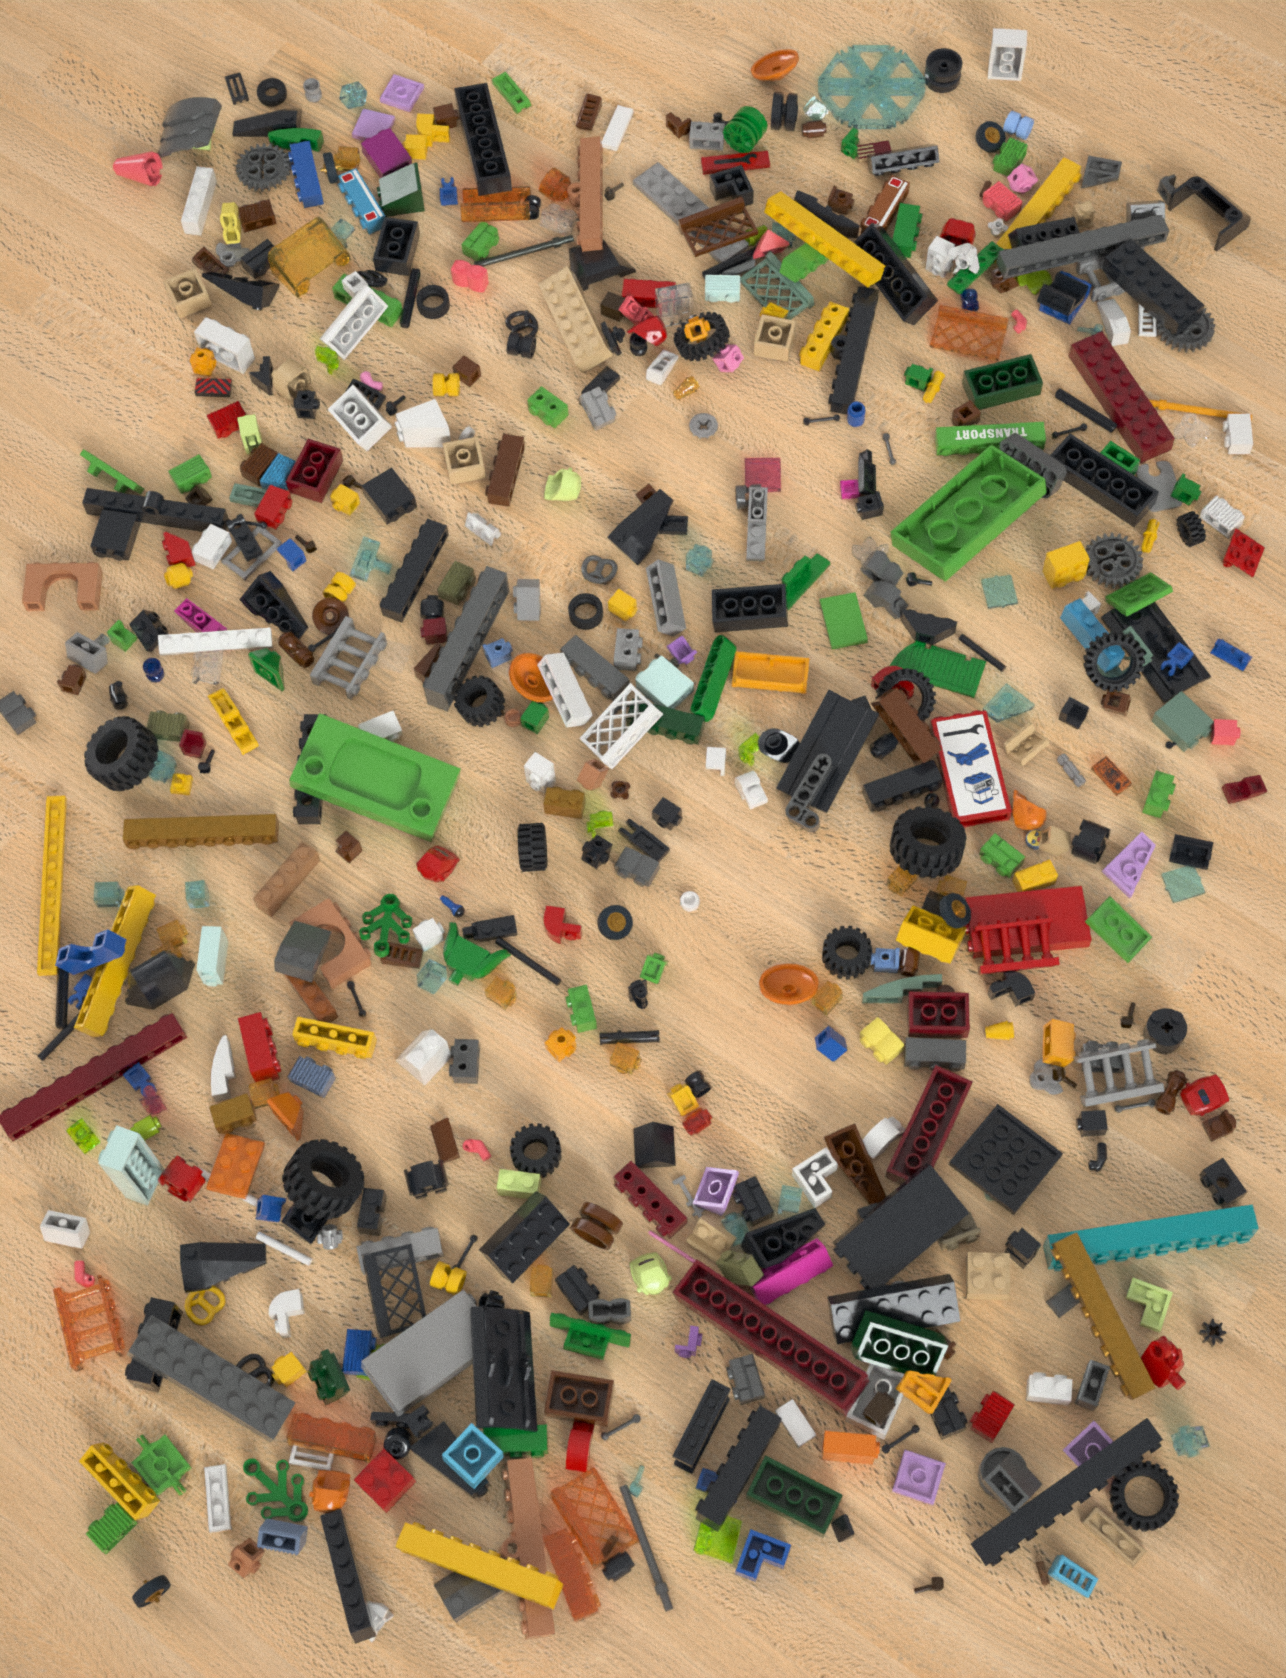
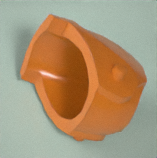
(1026, 814)
(330, 1490)

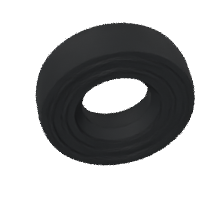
(269, 84)

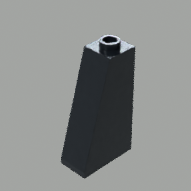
(430, 1451)

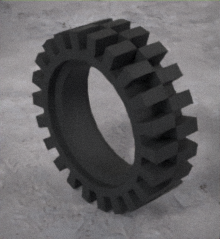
(707, 347)
(1126, 678)
(919, 680)
(1133, 1519)

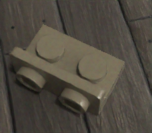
(962, 1232)

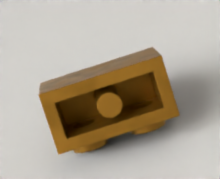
(564, 802)
(233, 1114)

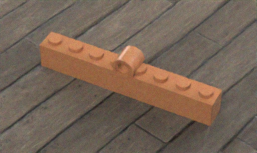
(589, 194)
(525, 1540)

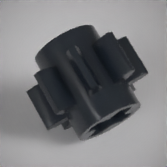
(492, 1299)
(1208, 1328)

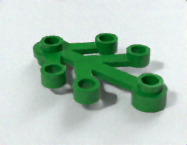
(389, 905)
(279, 1492)

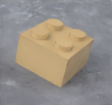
(187, 293)
(774, 338)
(464, 460)
(987, 1276)

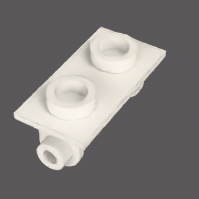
(478, 526)

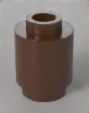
(814, 129)
(909, 961)

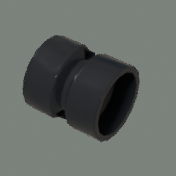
(521, 345)

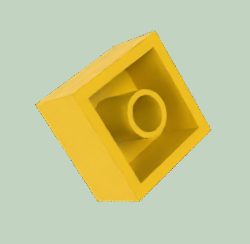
(1065, 565)

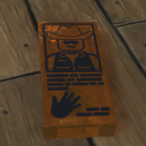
(1111, 775)

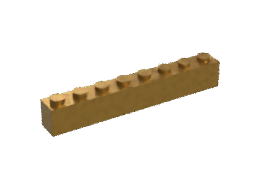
(201, 831)
(1103, 1316)

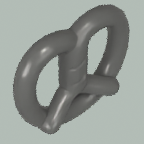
(598, 570)

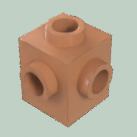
(246, 1558)

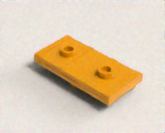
(770, 672)

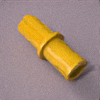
(933, 387)
(1150, 535)

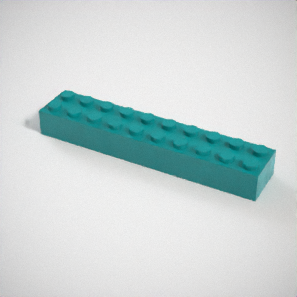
(1161, 1235)

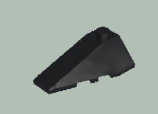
(838, 222)
(252, 293)
(273, 603)
(780, 1239)

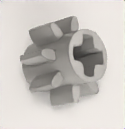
(329, 1236)

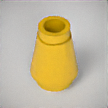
(1001, 1030)

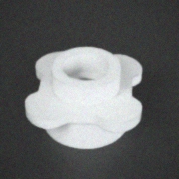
(997, 227)

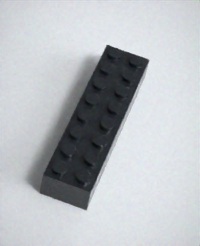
(483, 139)

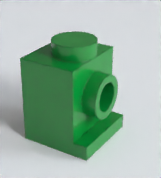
(918, 377)
(1186, 490)

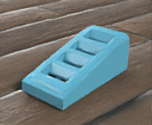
(1069, 1582)

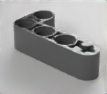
(1036, 460)
(812, 789)

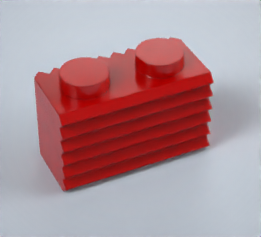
(226, 419)
(992, 1416)

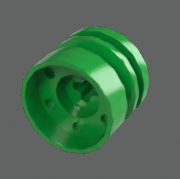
(745, 129)

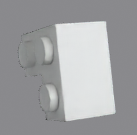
(811, 1176)

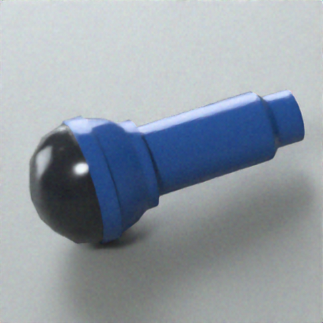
(456, 909)

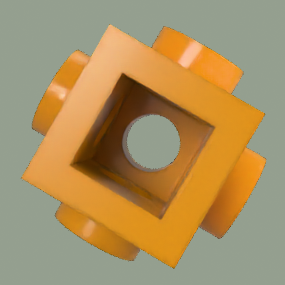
(691, 333)
(203, 361)
(561, 1044)

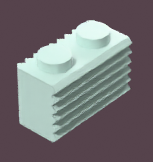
(722, 288)

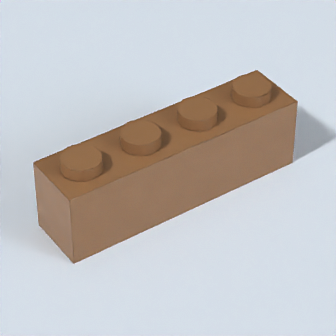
(286, 879)

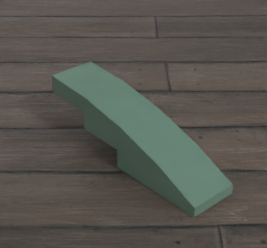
(895, 990)

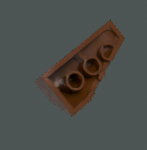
(852, 1157)

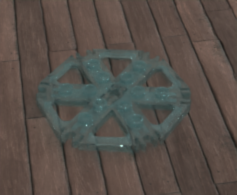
(878, 95)

